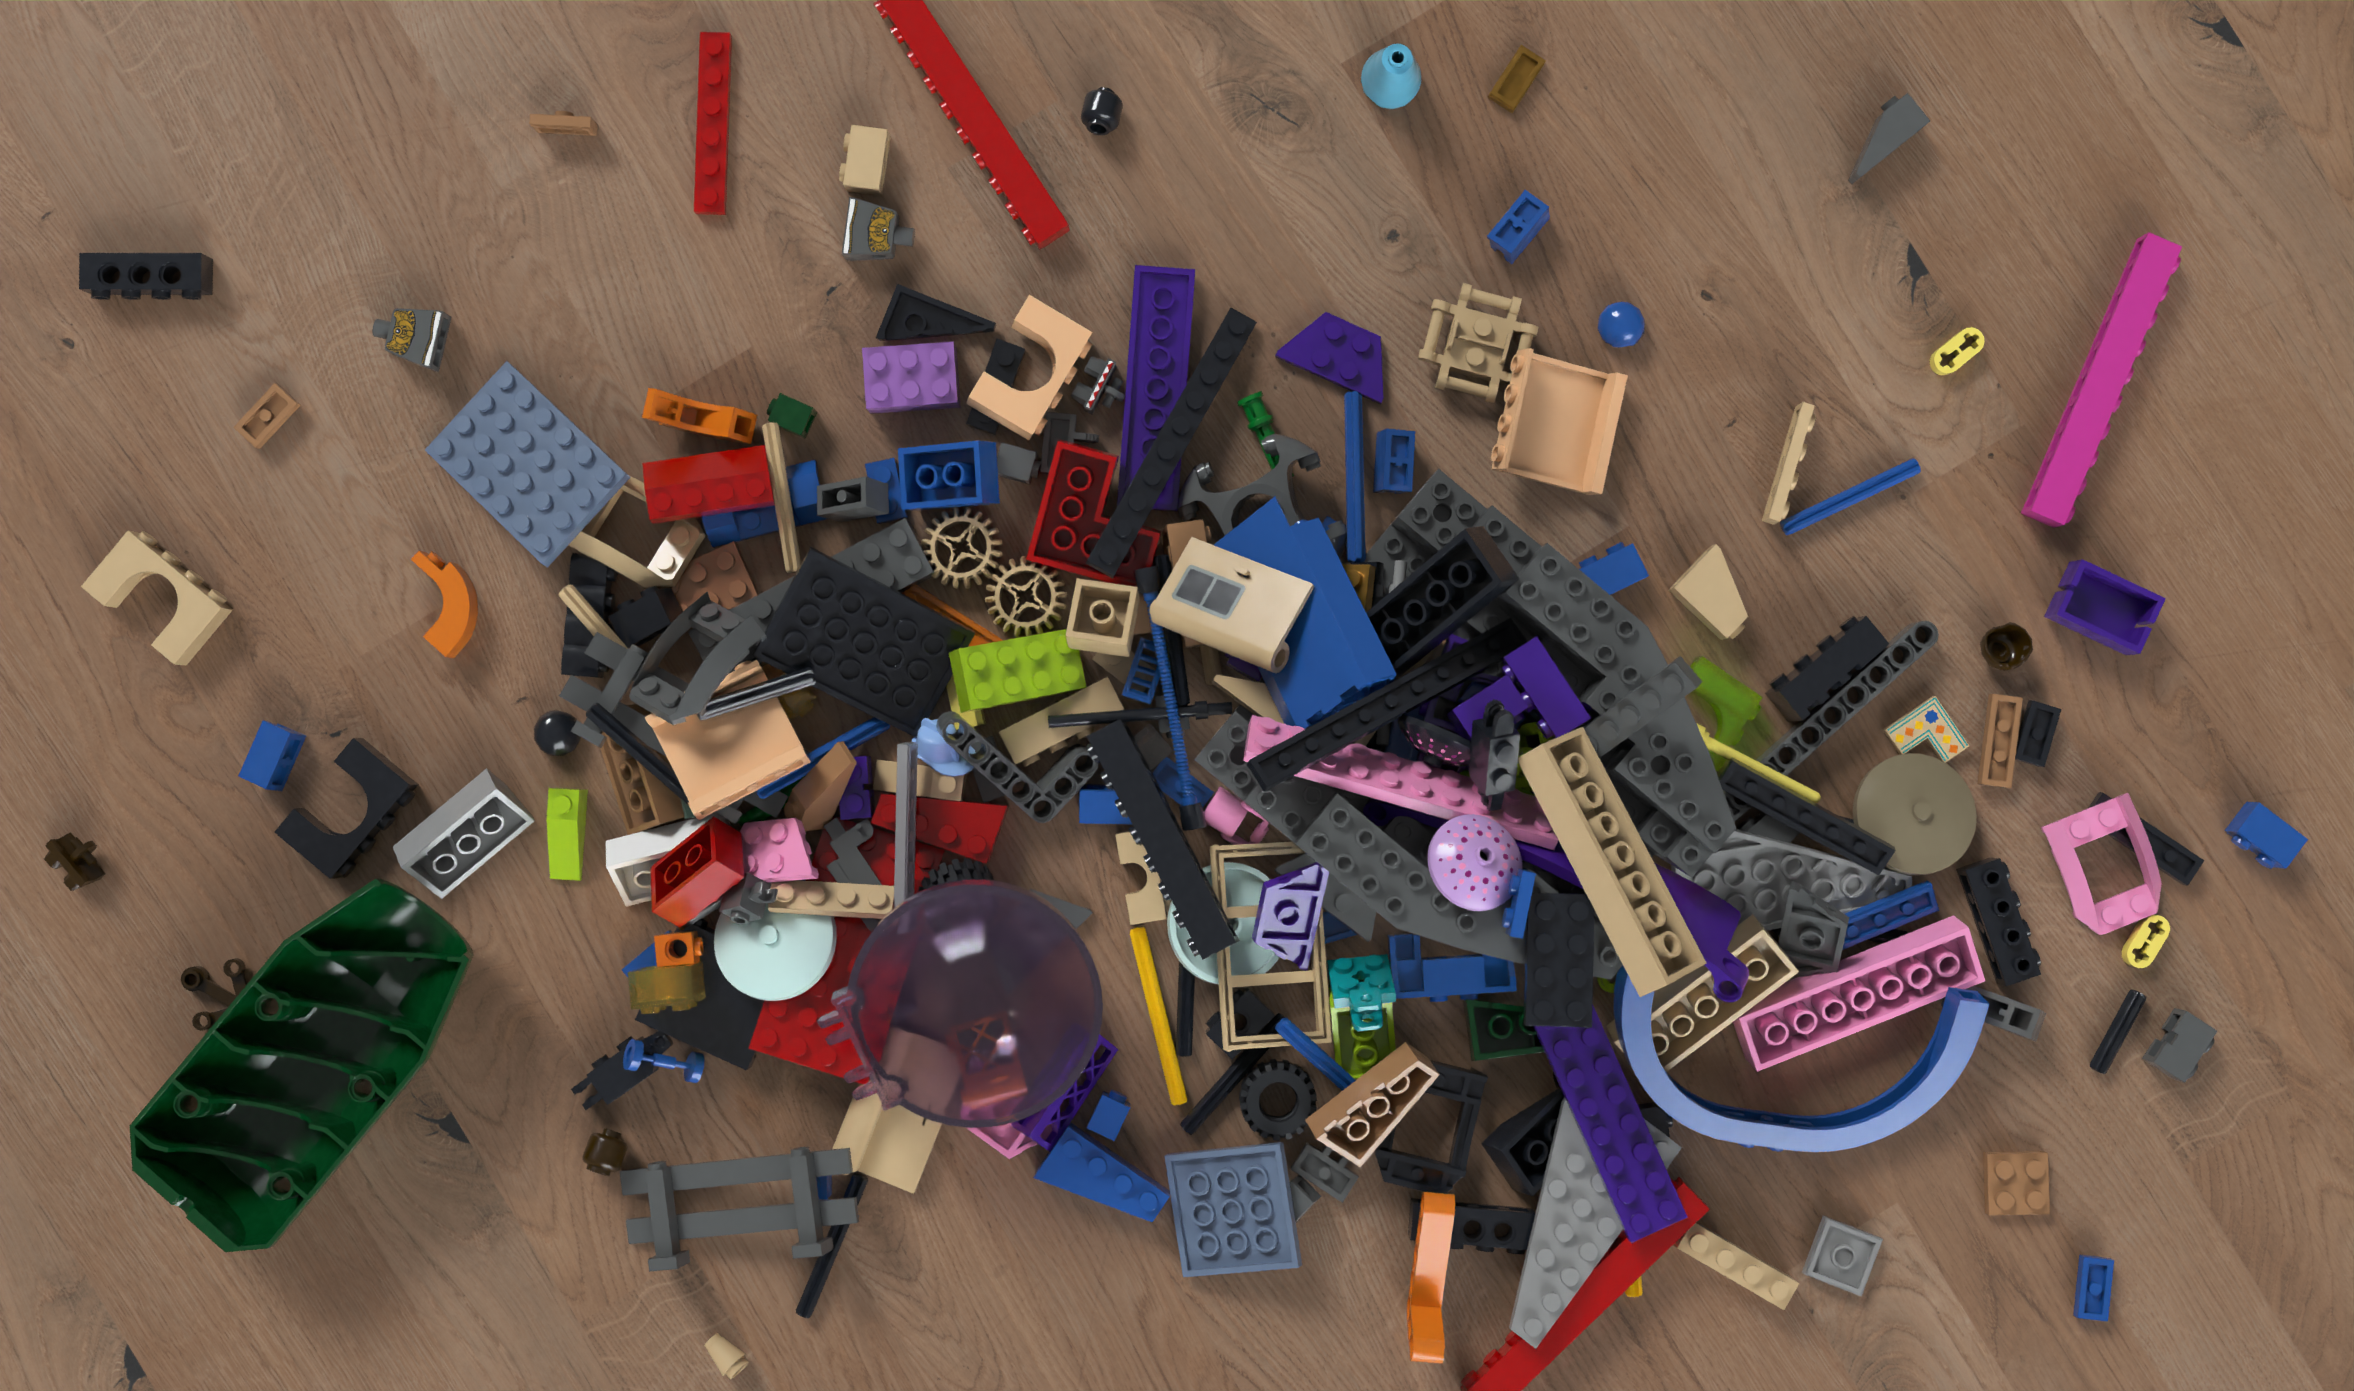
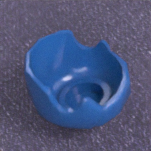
(1621, 324)

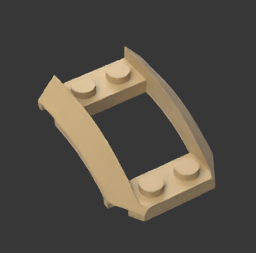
(668, 561)

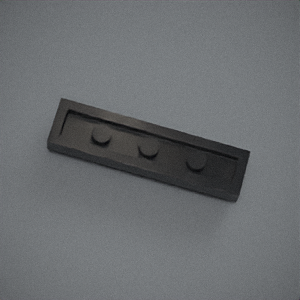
(2169, 855)

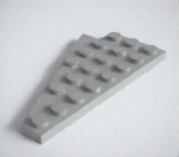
(1758, 872)
(1569, 1229)

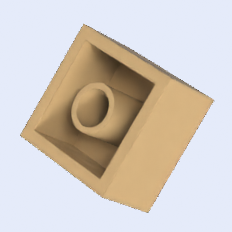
(1102, 617)

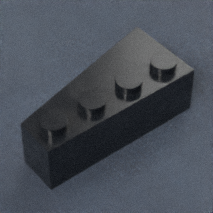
(1826, 668)

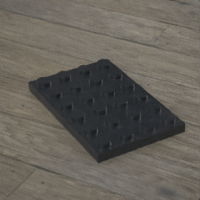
(863, 642)

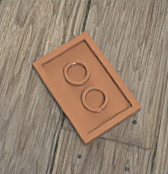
(718, 573)

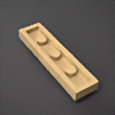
(1793, 451)
(832, 899)

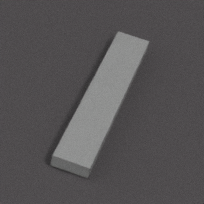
(905, 821)

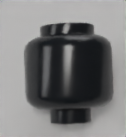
(1101, 111)

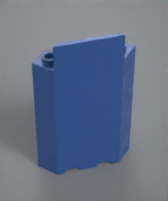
(1332, 643)

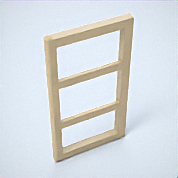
(1317, 975)

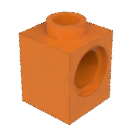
(665, 953)

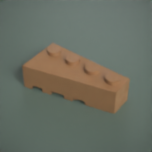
(1373, 1104)

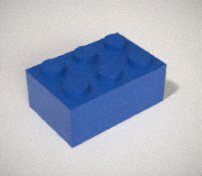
(948, 475)

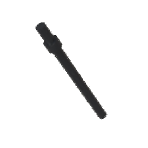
(1200, 710)

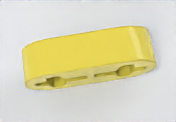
(1961, 356)
(2151, 945)

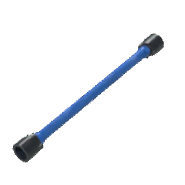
(1191, 811)

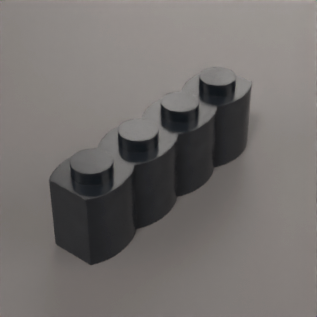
(594, 584)

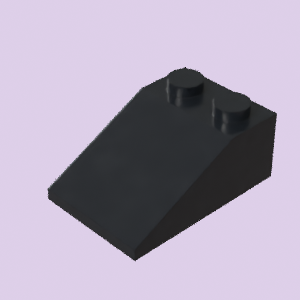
(1524, 1143)

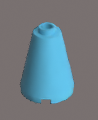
(1391, 77)

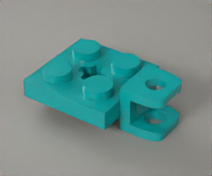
(1362, 997)

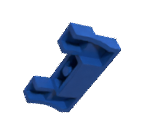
(1445, 974)

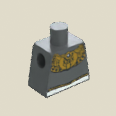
(873, 232)
(415, 335)

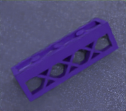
(1035, 1124)

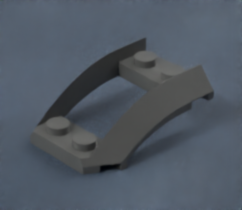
(734, 639)

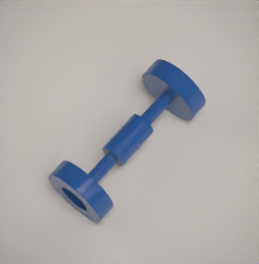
(692, 1067)

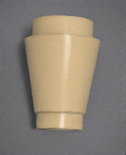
(726, 1356)

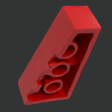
(950, 824)

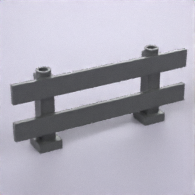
(626, 666)
(805, 1214)

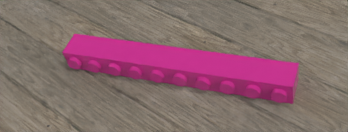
(2102, 380)

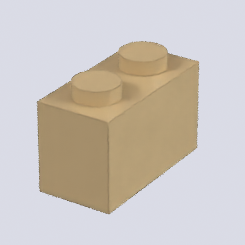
(866, 160)

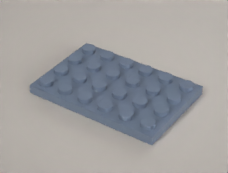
(527, 464)

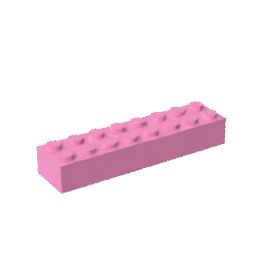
(1860, 994)

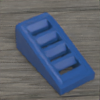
(1135, 694)

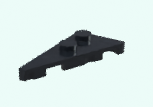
(921, 316)

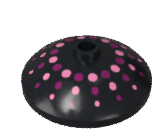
(1435, 742)

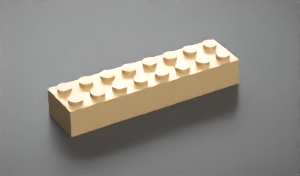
(1611, 861)

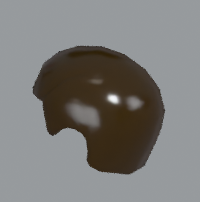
(2006, 646)

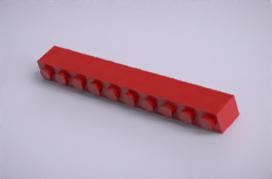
(976, 120)
(1622, 1264)

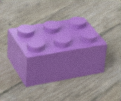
(911, 377)

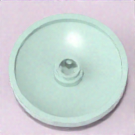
(1242, 889)
(775, 954)

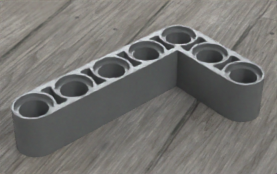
(1011, 774)

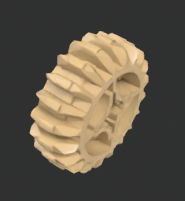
(968, 534)
(1004, 583)

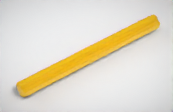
(1158, 1016)

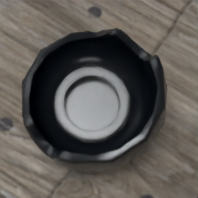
(554, 733)

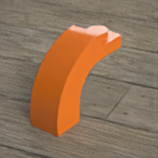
(699, 417)
(459, 608)

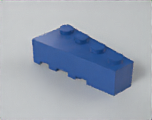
(1096, 1172)

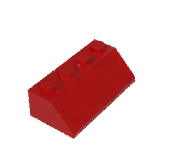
(707, 484)

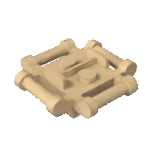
(1475, 342)

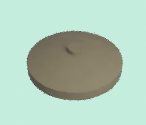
(1919, 810)

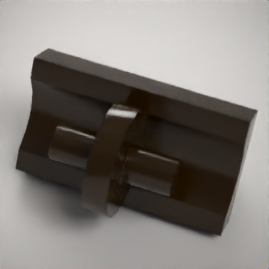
(75, 859)

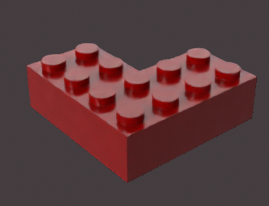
(1074, 516)

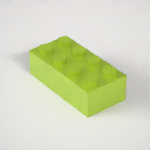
(1015, 670)

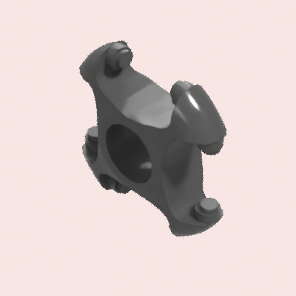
(1277, 483)

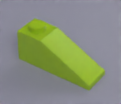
(566, 832)

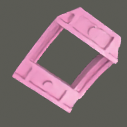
(2091, 825)

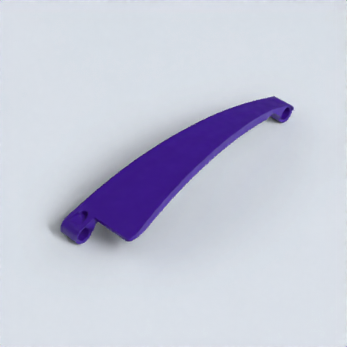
(1705, 914)

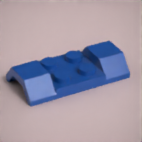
(762, 521)

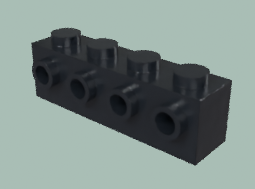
(1999, 921)

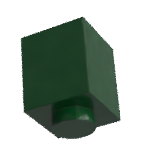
(791, 415)

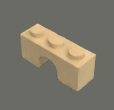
(1147, 903)

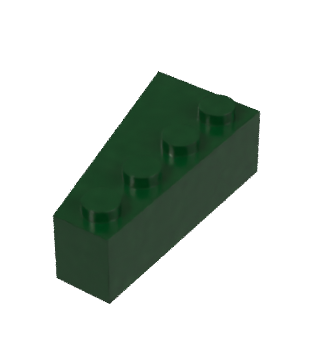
(1498, 1031)

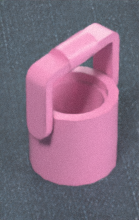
(1227, 812)

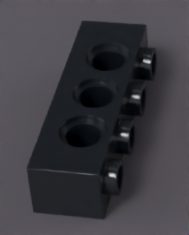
(98, 269)
(1488, 1216)

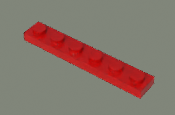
(712, 123)

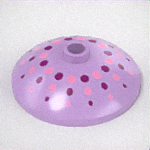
(1460, 870)

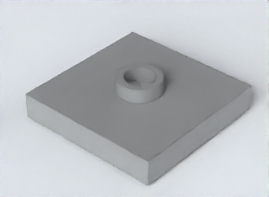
(1842, 1255)

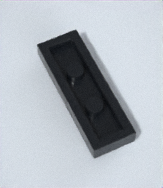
(1004, 366)

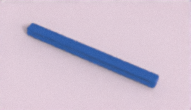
(1354, 477)

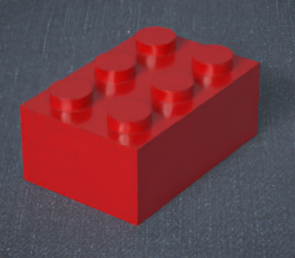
(697, 872)

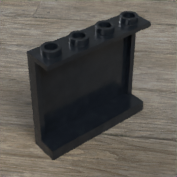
(722, 1020)

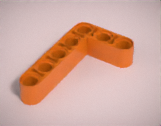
(1428, 1277)

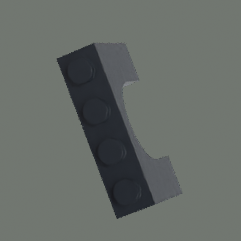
(385, 790)

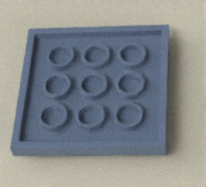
(1233, 1210)

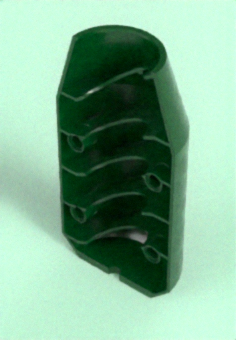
(301, 1066)

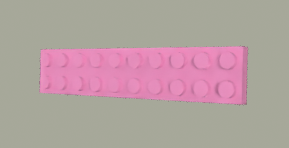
(1408, 784)

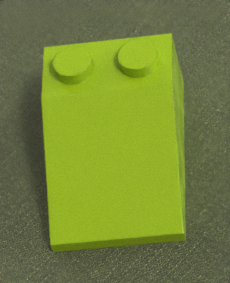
(1361, 1050)

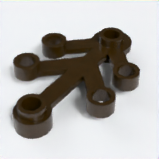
(217, 992)

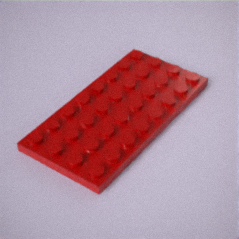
(790, 1026)

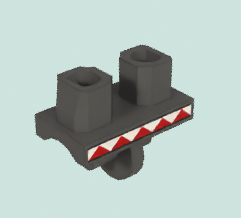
(1103, 372)

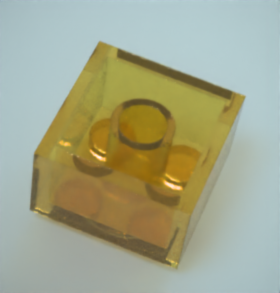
(674, 986)

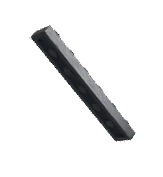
(1806, 816)

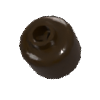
(604, 1152)

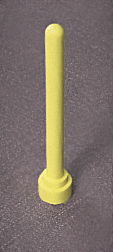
(1728, 752)

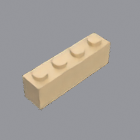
(1033, 733)
(1738, 1265)

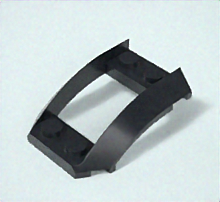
(1430, 1174)

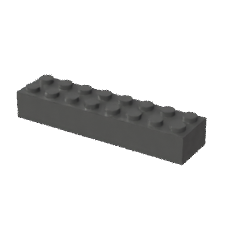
(888, 556)

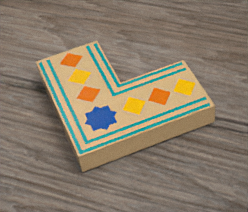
(1928, 723)

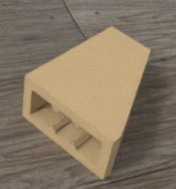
(1712, 594)

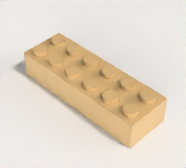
(1689, 1011)

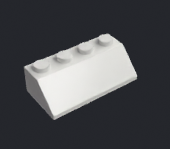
(633, 855)

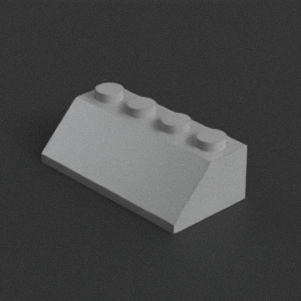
(462, 834)

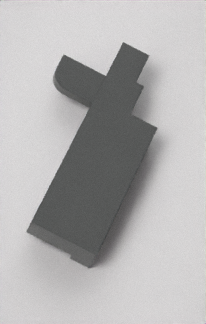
(851, 865)

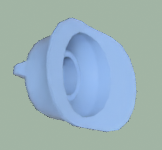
(939, 754)

